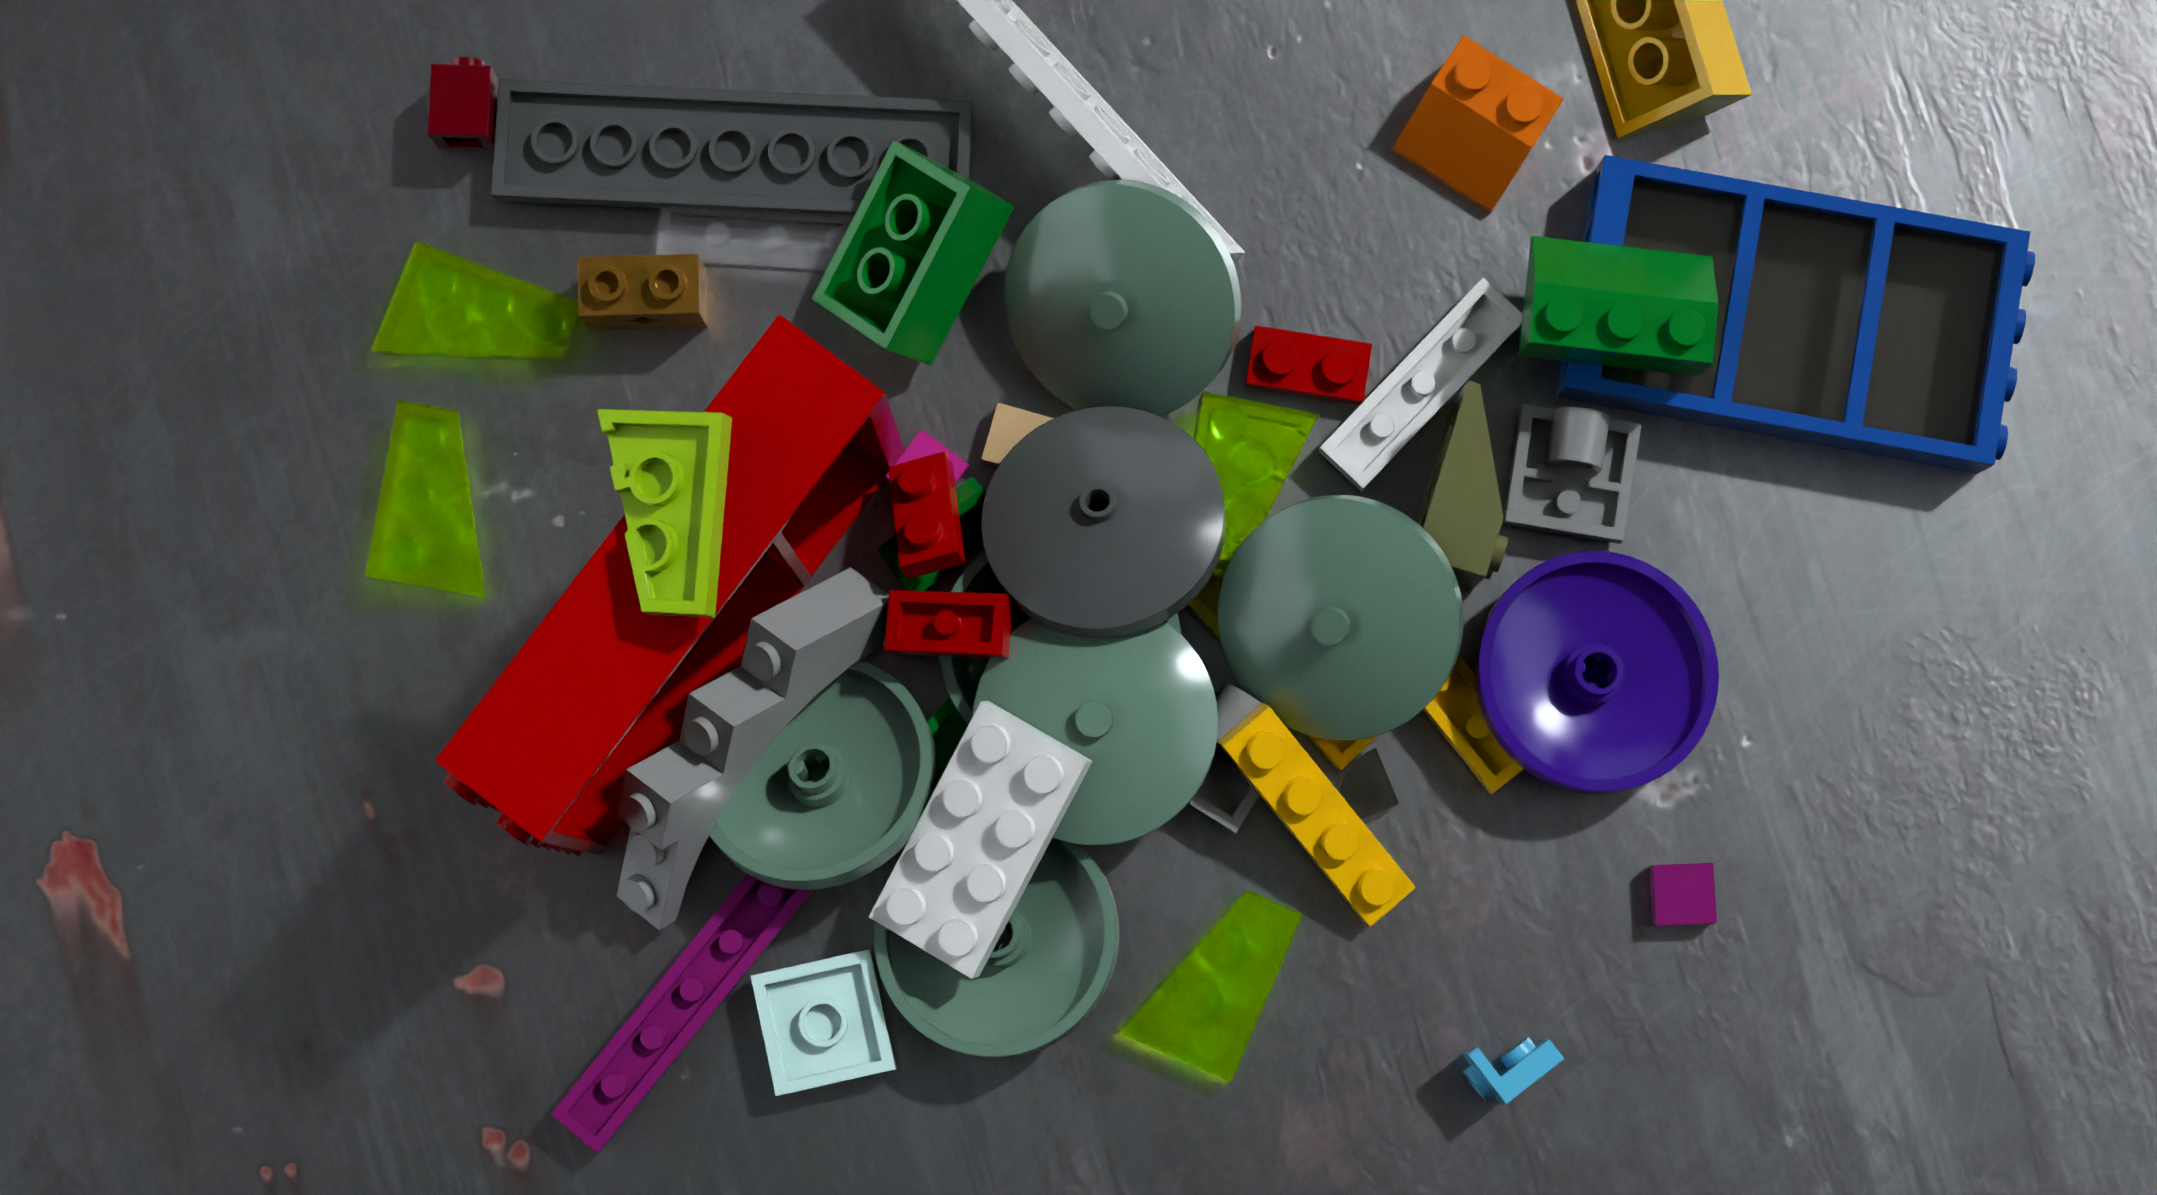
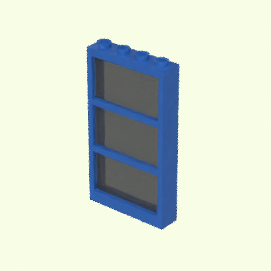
(1830, 317)

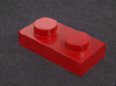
(1308, 365)
(926, 515)
(948, 624)

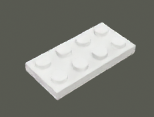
(980, 839)

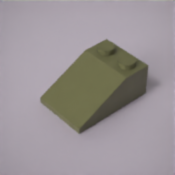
(1463, 494)

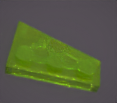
(473, 312)
(1252, 455)
(425, 507)
(1220, 988)

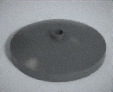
(1112, 567)

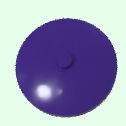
(1596, 672)

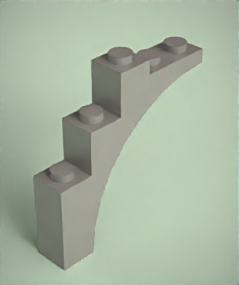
(729, 724)

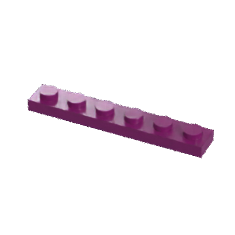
(676, 1009)

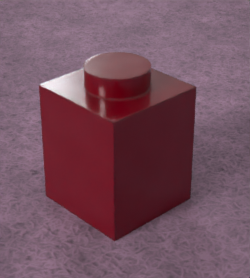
(463, 104)

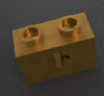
(642, 291)

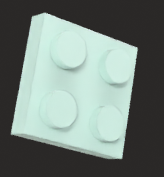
(823, 1022)

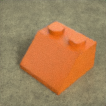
(1477, 124)

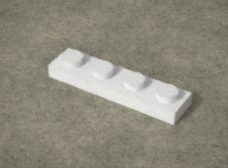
(1422, 384)

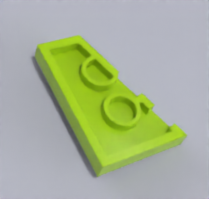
(673, 500)

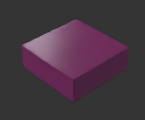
(1682, 894)

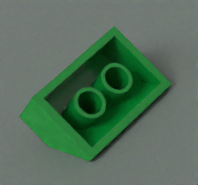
(912, 253)
(1619, 306)

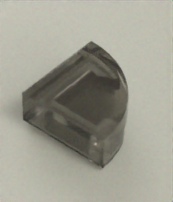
(1368, 786)

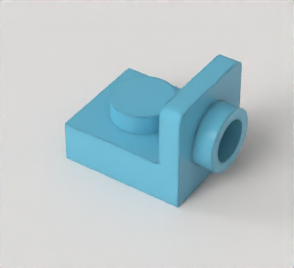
(1523, 1067)

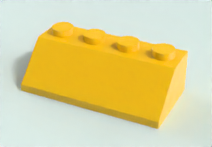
(1663, 60)

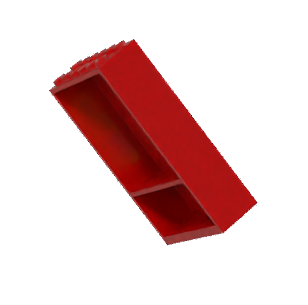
(613, 683)

